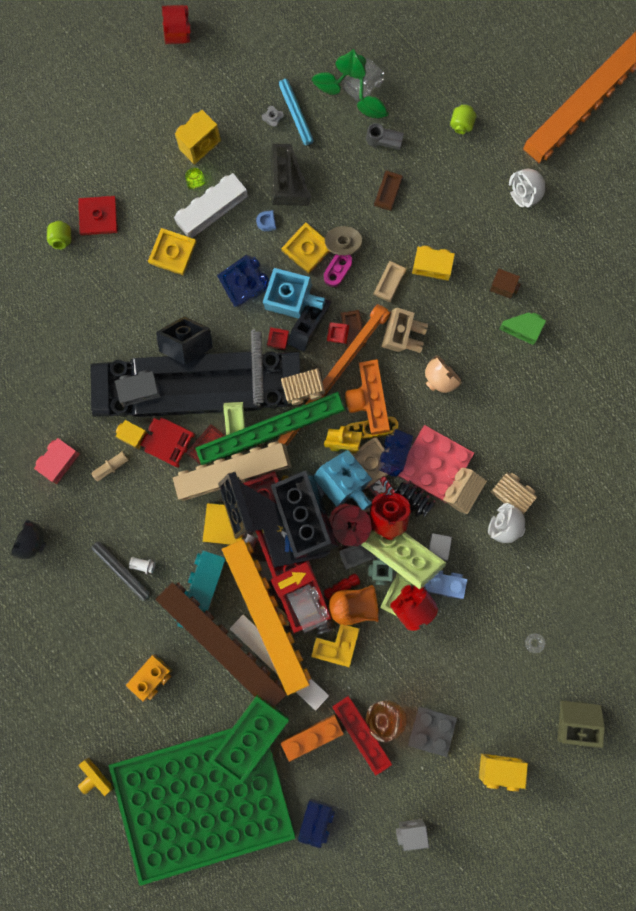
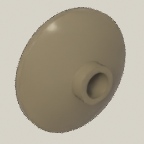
(343, 240)

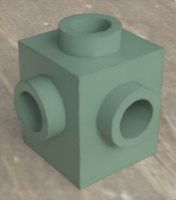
(381, 580)

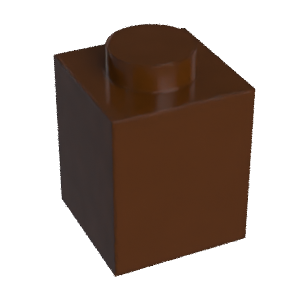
(505, 283)

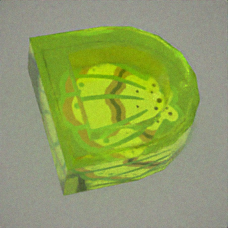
(194, 178)

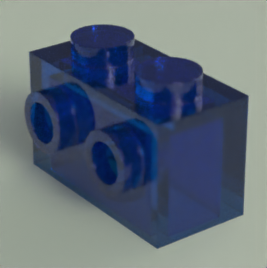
(395, 452)

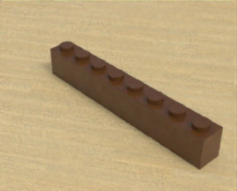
(219, 645)

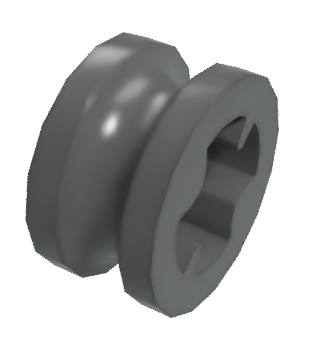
(325, 627)

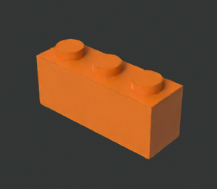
(312, 737)

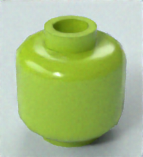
(463, 119)
(59, 235)

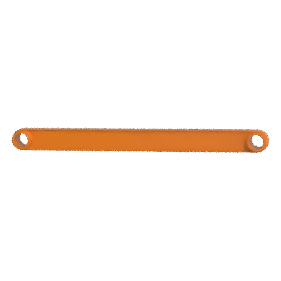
(378, 316)

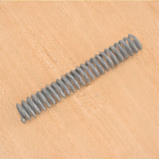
(259, 399)

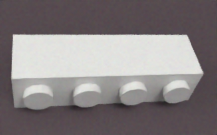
(210, 206)

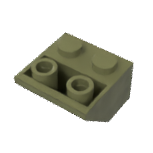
(580, 724)

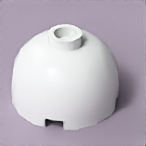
(527, 187)
(507, 525)

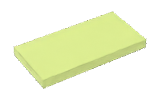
(406, 557)

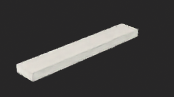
(249, 634)

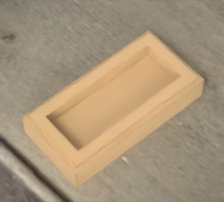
(390, 281)

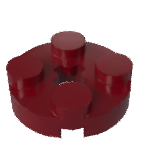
(352, 515)

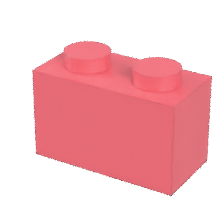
(56, 460)

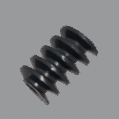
(415, 498)

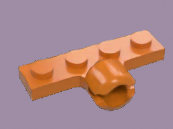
(370, 398)

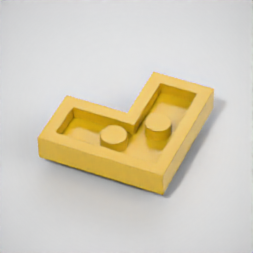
(339, 651)

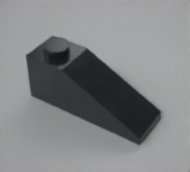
(307, 326)

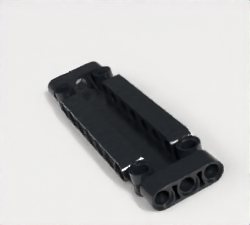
(195, 386)

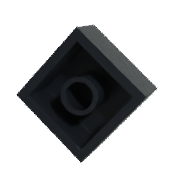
(184, 340)

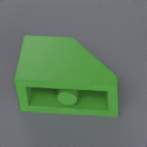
(525, 327)

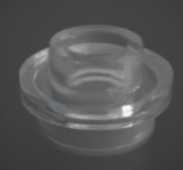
(541, 643)

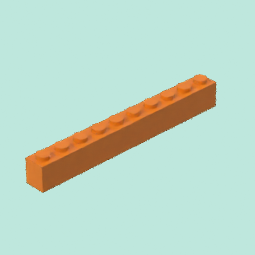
(582, 102)

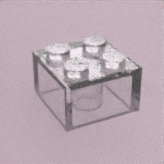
(307, 608)

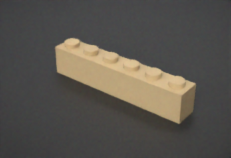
(247, 467)

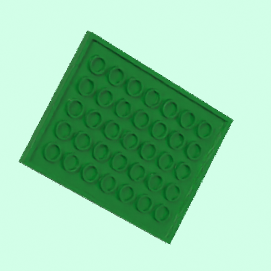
(191, 813)

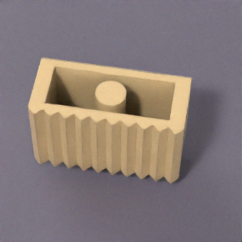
(303, 386)
(464, 490)
(513, 492)

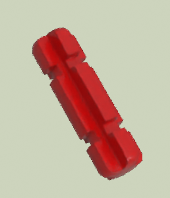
(344, 584)

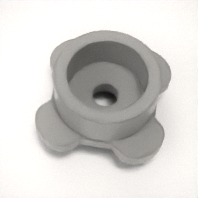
(275, 120)

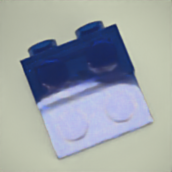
(243, 280)

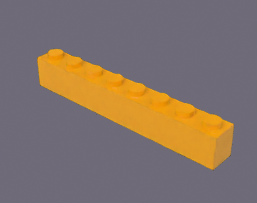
(266, 617)

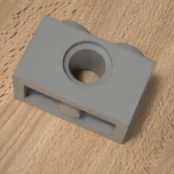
(412, 835)

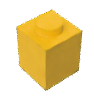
(130, 434)

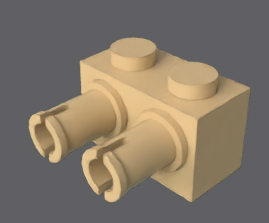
(398, 330)

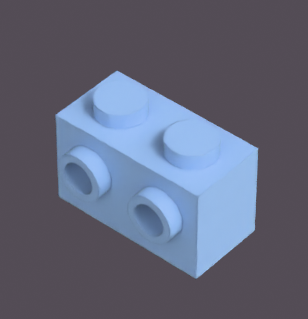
(446, 585)

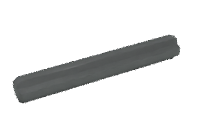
(121, 571)

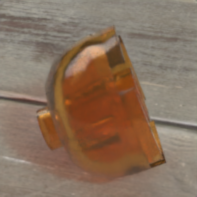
(386, 720)

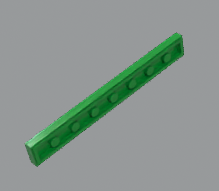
(270, 428)

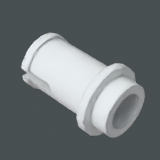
(142, 565)

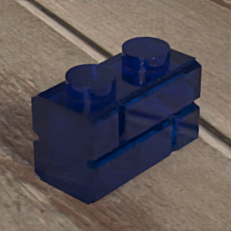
(315, 823)

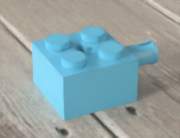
(294, 303)
(344, 479)

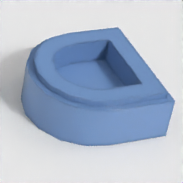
(266, 221)

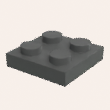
(432, 731)

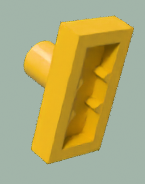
(93, 779)

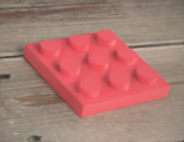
(434, 462)

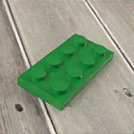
(249, 739)

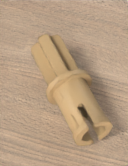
(110, 466)

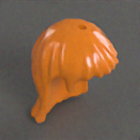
(354, 606)

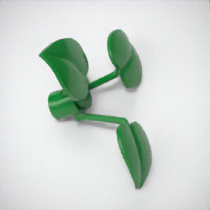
(354, 66)

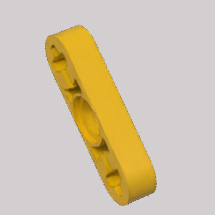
(355, 426)

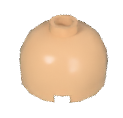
(440, 376)

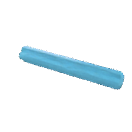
(296, 112)

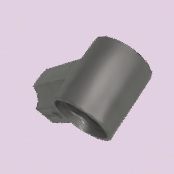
(385, 137)

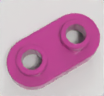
(337, 270)

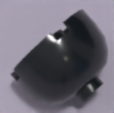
(29, 541)

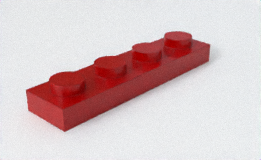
(361, 736)

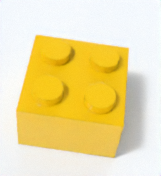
(197, 136)
(503, 771)

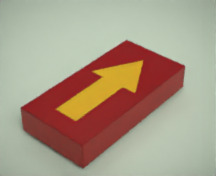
(292, 579)

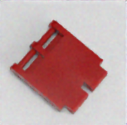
(166, 441)

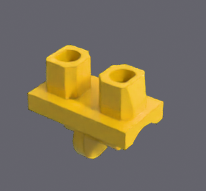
(343, 439)

